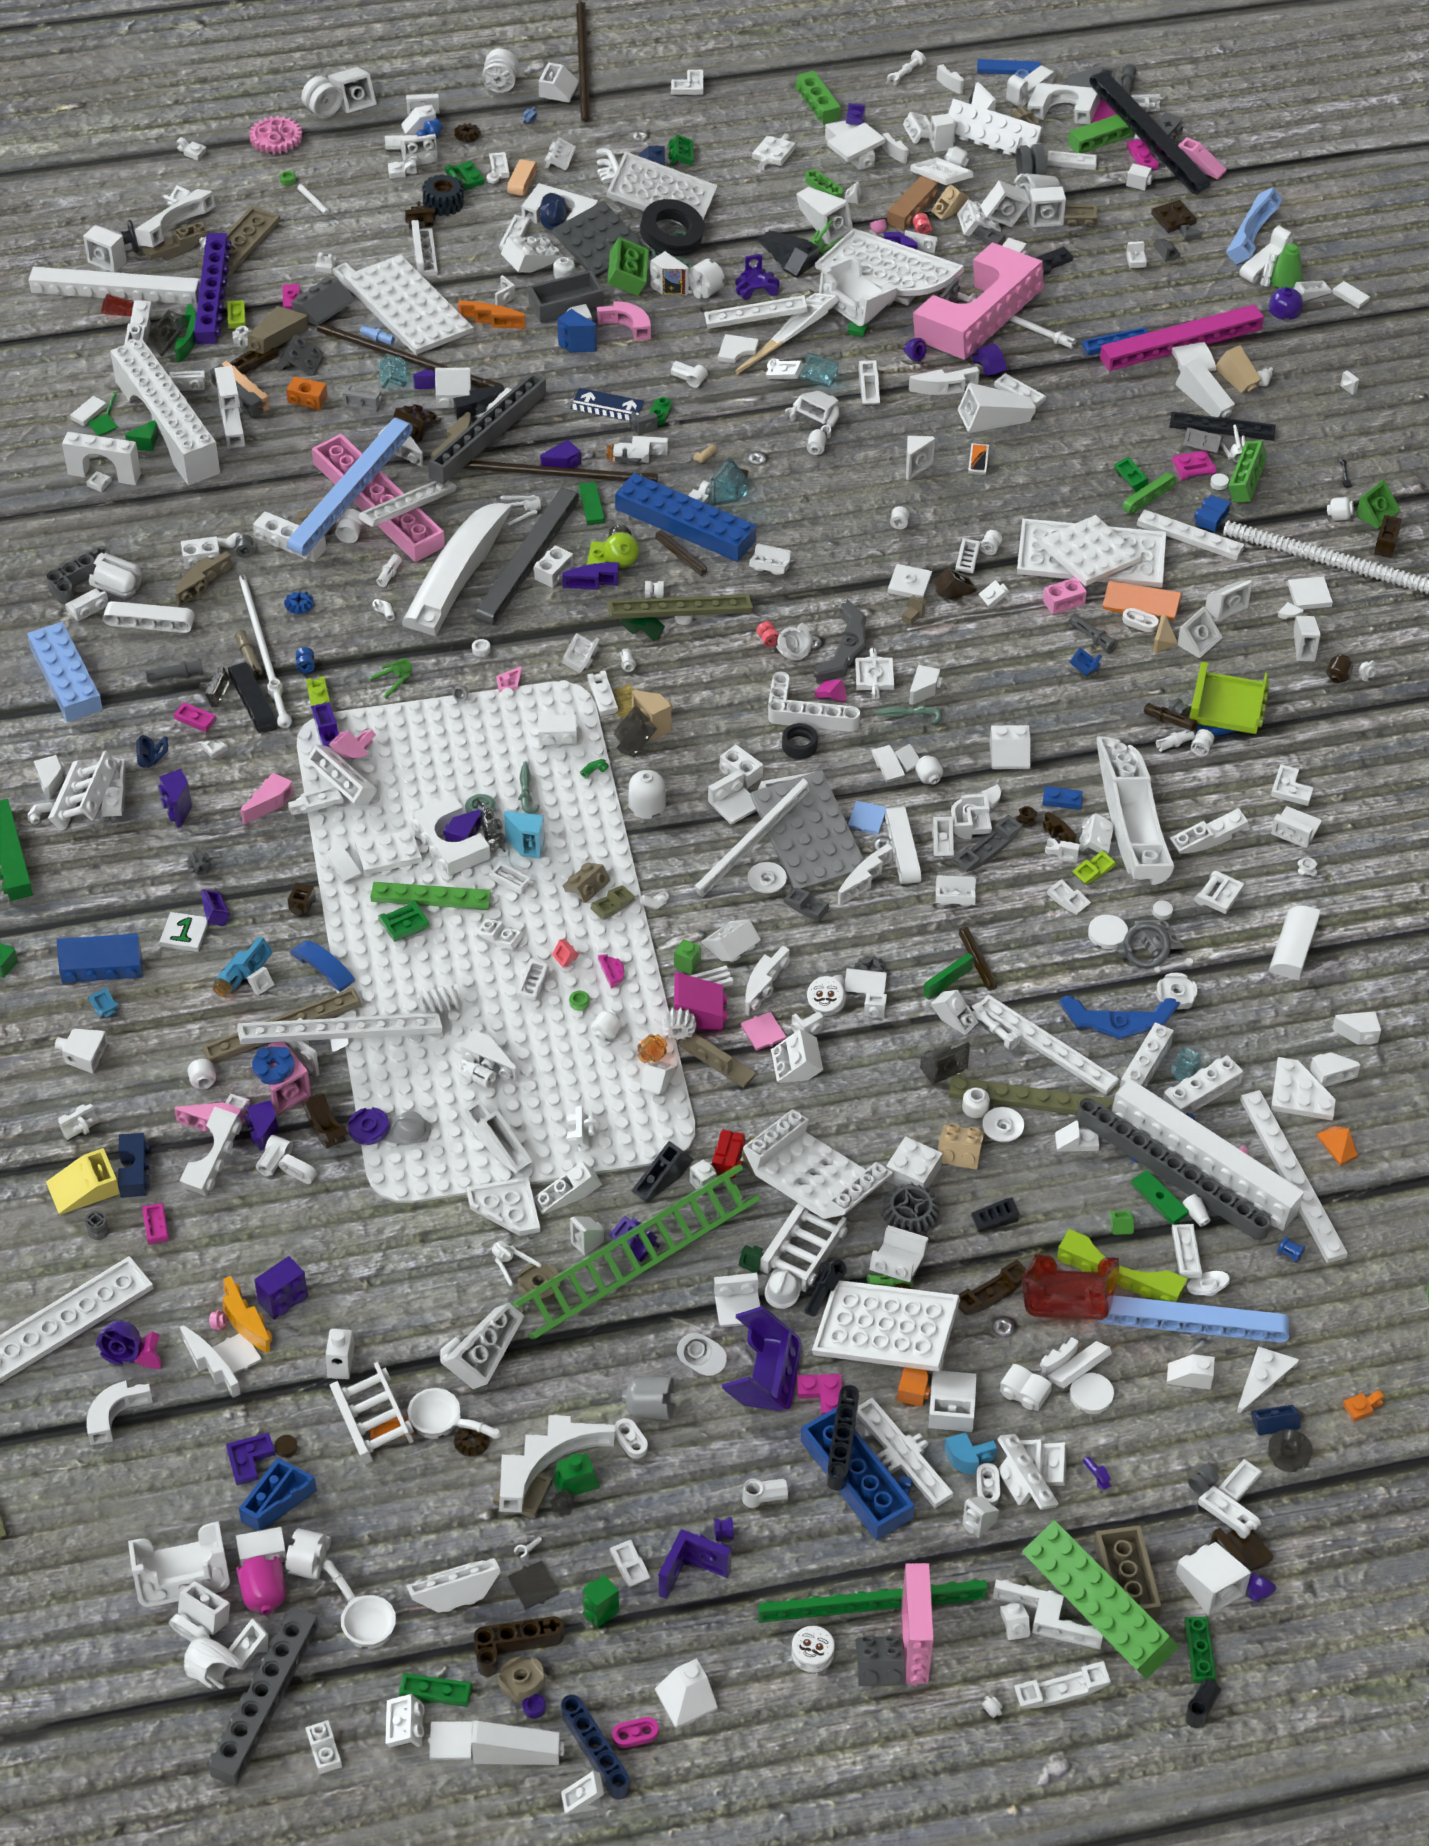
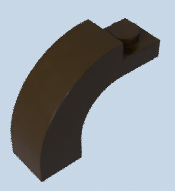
(323, 1121)

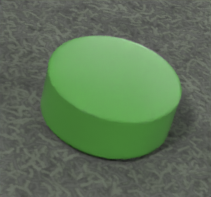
(287, 178)
(579, 1000)

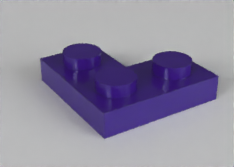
(245, 1452)

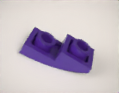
(424, 379)

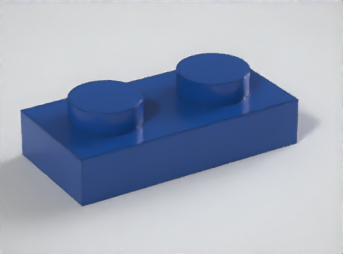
(1062, 798)

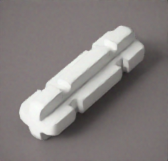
(1268, 270)

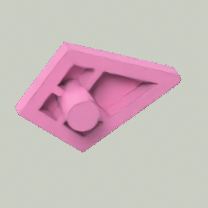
(509, 679)

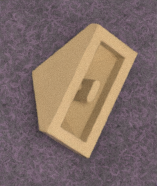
(1164, 636)

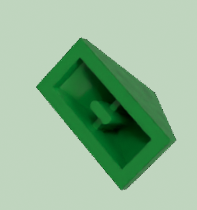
(144, 436)

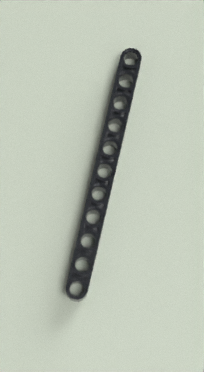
(1149, 132)

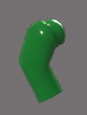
(592, 766)

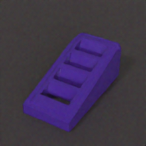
(215, 908)

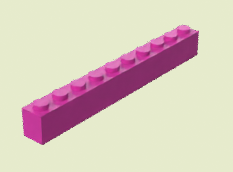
(1160, 342)

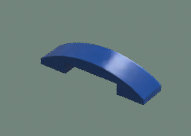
(325, 963)

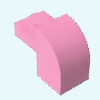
(350, 747)

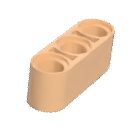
(522, 177)

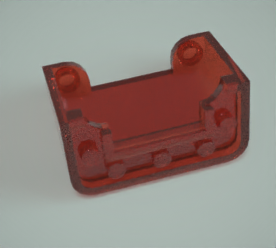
(1069, 1293)

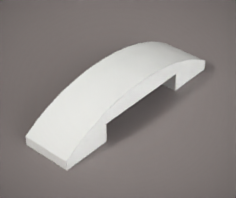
(1063, 1688)

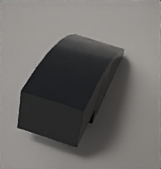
(476, 401)

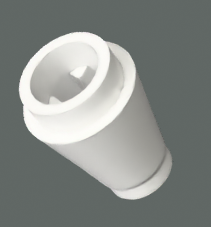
(1197, 1209)

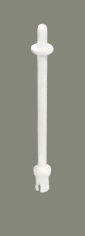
(1058, 337)

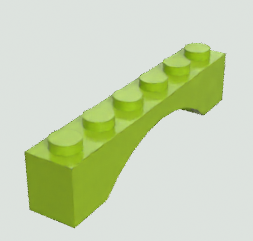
(1161, 1285)

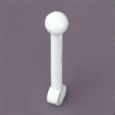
(1188, 962)

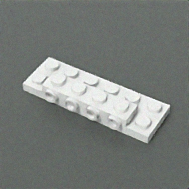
(992, 128)

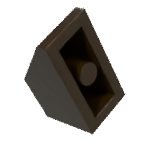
(953, 584)

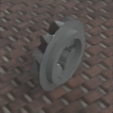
(864, 963)

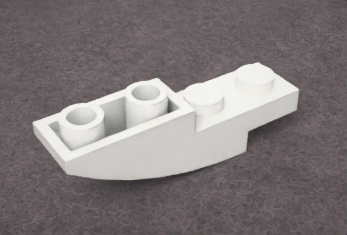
(140, 322)
(943, 383)
(114, 797)
(1209, 835)
(761, 979)

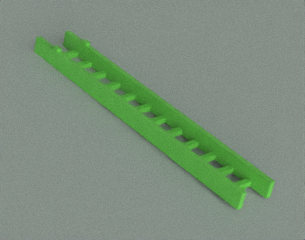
(622, 1240)

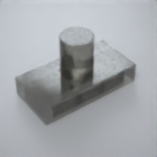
(216, 688)

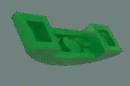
(185, 345)

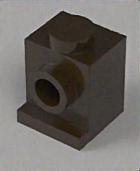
(299, 902)

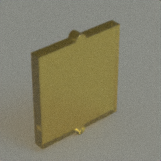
(623, 700)

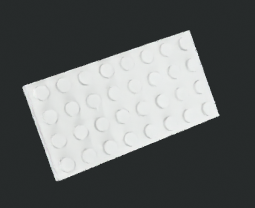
(408, 304)
(1038, 562)

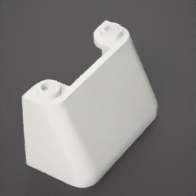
(857, 296)
(167, 1572)

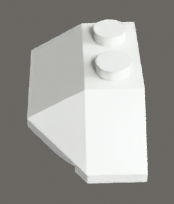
(455, 1586)

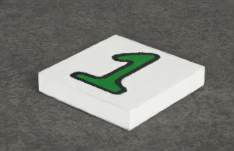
(184, 932)

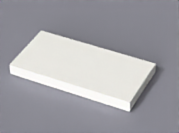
(941, 171)

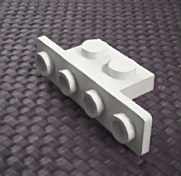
(1022, 1475)

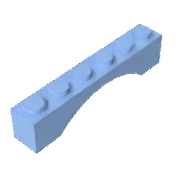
(1243, 243)

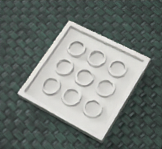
(1090, 550)

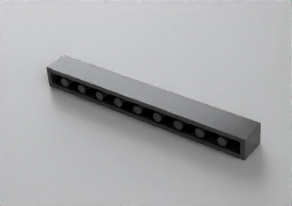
(487, 428)

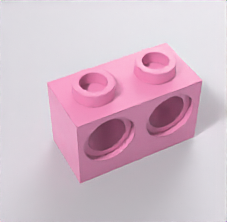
(1064, 595)

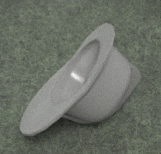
(408, 1128)

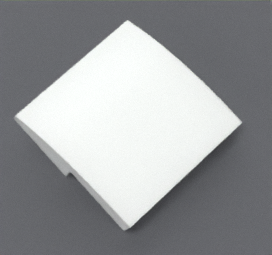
(1187, 353)
(1048, 1459)

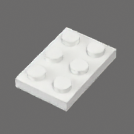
(388, 852)

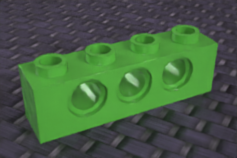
(818, 97)
(1248, 471)

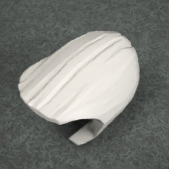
(210, 1661)

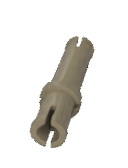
(246, 647)

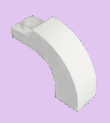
(109, 1404)

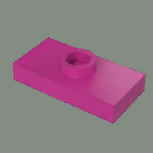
(290, 292)
(155, 1223)

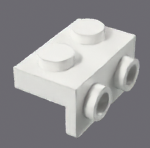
(188, 380)
(770, 559)
(580, 652)
(1096, 834)
(955, 890)

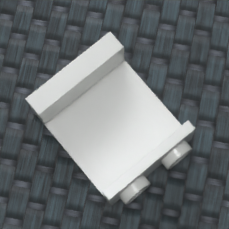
(899, 1254)

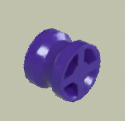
(723, 1529)

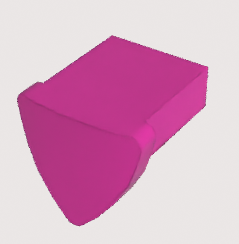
(834, 689)
(147, 1355)

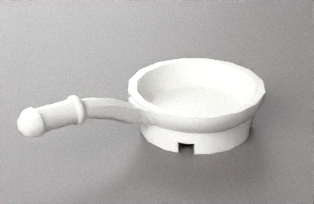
(438, 1412)
(366, 1618)

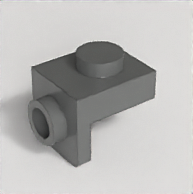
(644, 423)

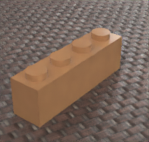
(912, 202)

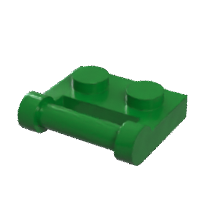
(468, 172)
(404, 925)

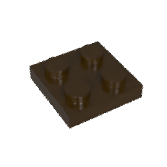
(1173, 215)

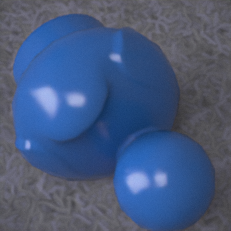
(431, 127)

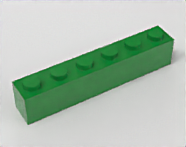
(11, 857)

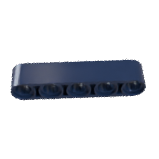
(598, 1756)

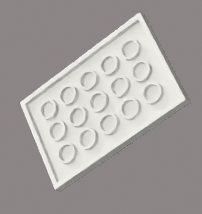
(644, 181)
(886, 1325)

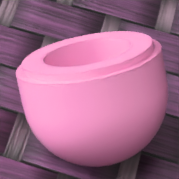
(878, 226)

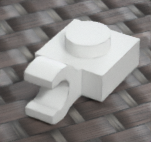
(191, 150)
(399, 169)
(702, 493)
(1065, 850)

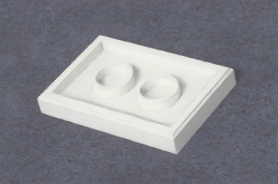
(856, 142)

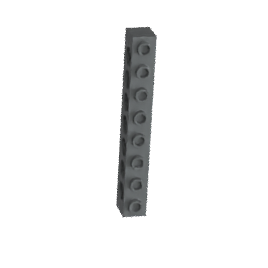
(231, 1769)

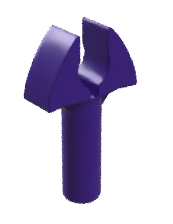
(1100, 1473)

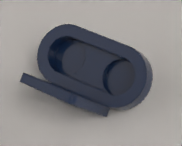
(148, 753)

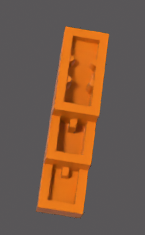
(490, 313)

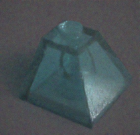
(728, 484)

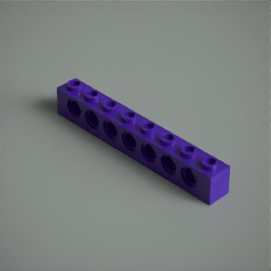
(212, 288)

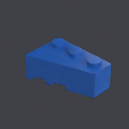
(276, 1494)

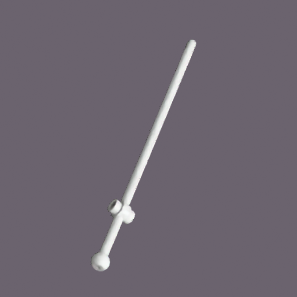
(274, 687)

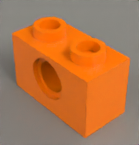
(306, 392)

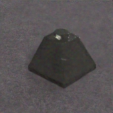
(167, 331)
(945, 1062)

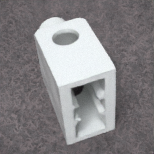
(83, 1048)
(340, 1346)

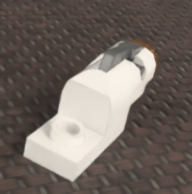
(638, 450)

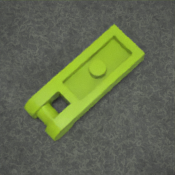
(317, 691)

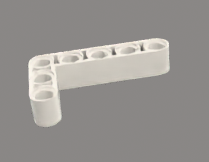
(817, 715)

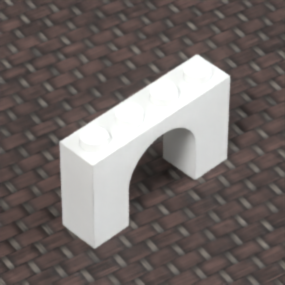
(1047, 95)
(574, 202)
(229, 406)
(120, 452)
(450, 855)

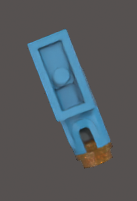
(241, 966)

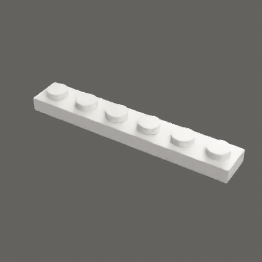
(755, 312)
(1191, 535)

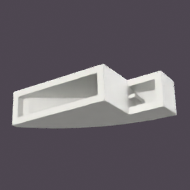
(496, 1136)

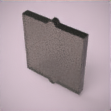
(533, 1585)

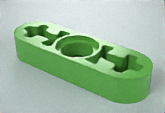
(815, 179)

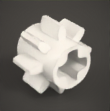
(241, 336)

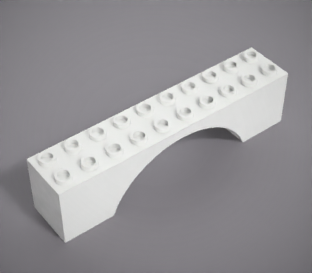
(186, 437)

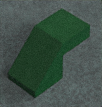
(650, 626)

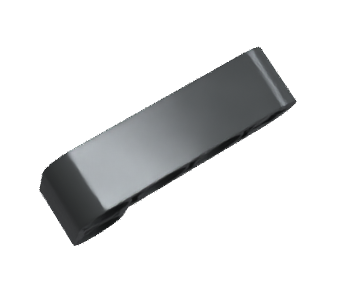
(65, 577)

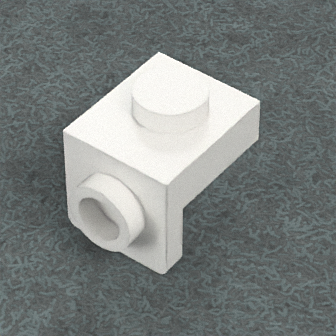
(177, 194)
(1136, 255)
(994, 593)
(875, 1005)
(811, 1025)
(1016, 1621)

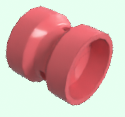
(922, 224)
(768, 633)

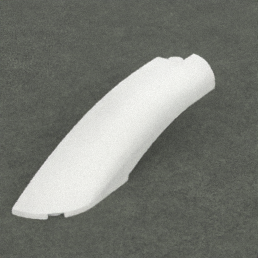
(454, 567)
(1133, 811)

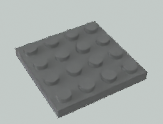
(592, 236)

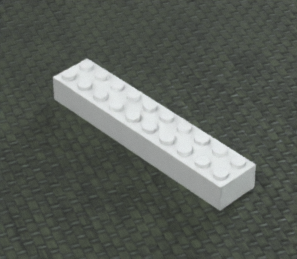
(1209, 1153)

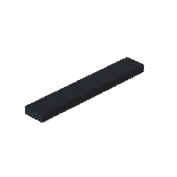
(1222, 425)

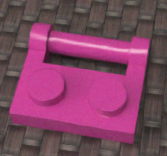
(1193, 464)

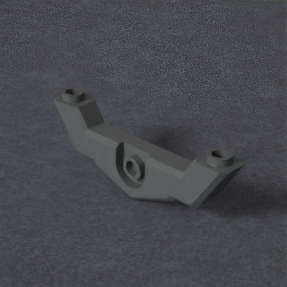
(850, 647)

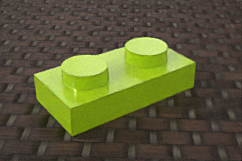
(236, 314)

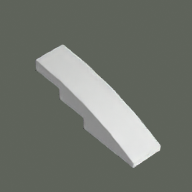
(861, 877)
(206, 1357)

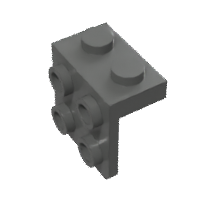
(880, 1661)

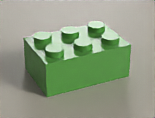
(628, 266)

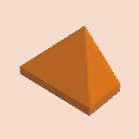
(1339, 1144)

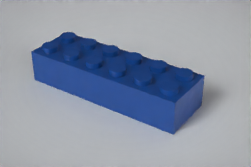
(869, 1485)

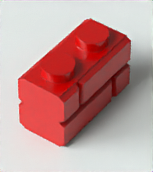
(728, 1151)

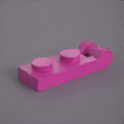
(1142, 154)

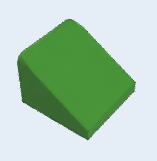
(1121, 1222)

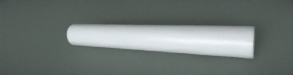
(313, 199)

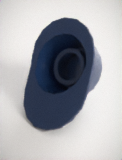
(552, 211)

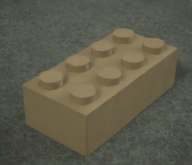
(1126, 1560)

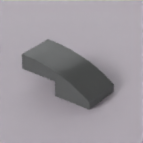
(804, 903)

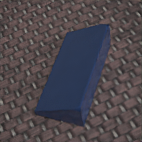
(1275, 1419)

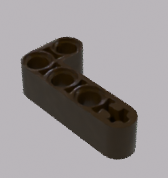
(518, 1642)

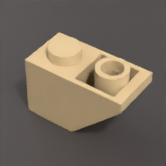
(949, 202)

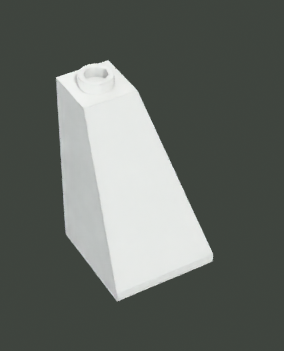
(822, 207)
(993, 408)

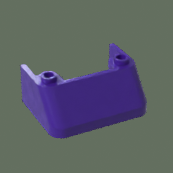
(775, 1362)

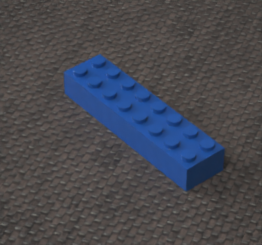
(685, 517)

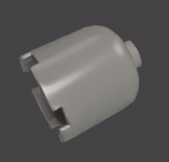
(650, 1397)

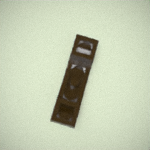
(992, 1290)

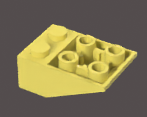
(83, 1182)

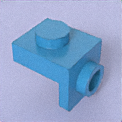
(103, 1003)

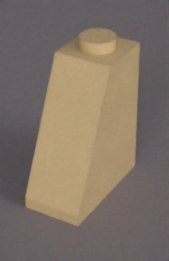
(1238, 370)

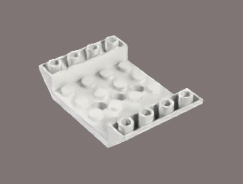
(789, 1155)

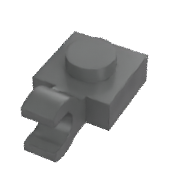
(989, 236)

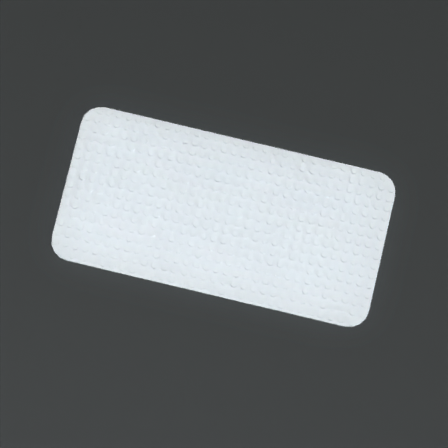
(465, 750)

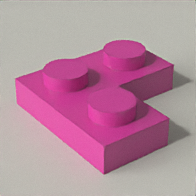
(820, 1386)

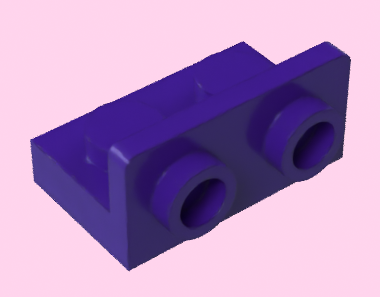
(635, 1242)

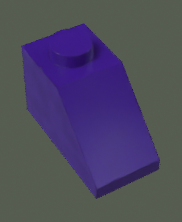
(562, 455)
(463, 826)

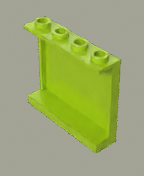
(1229, 701)

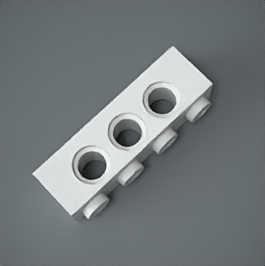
(278, 531)
(341, 775)
(1149, 1056)

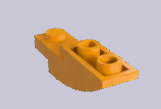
(245, 1318)

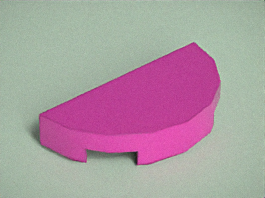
(612, 969)

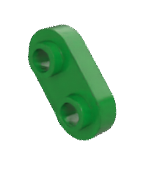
(662, 408)

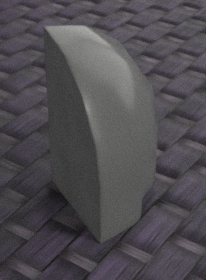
(1166, 249)

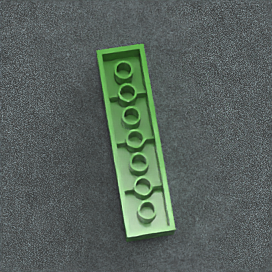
(1100, 1599)

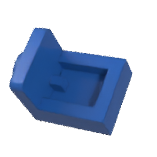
(1085, 662)

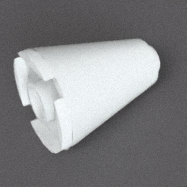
(1031, 181)

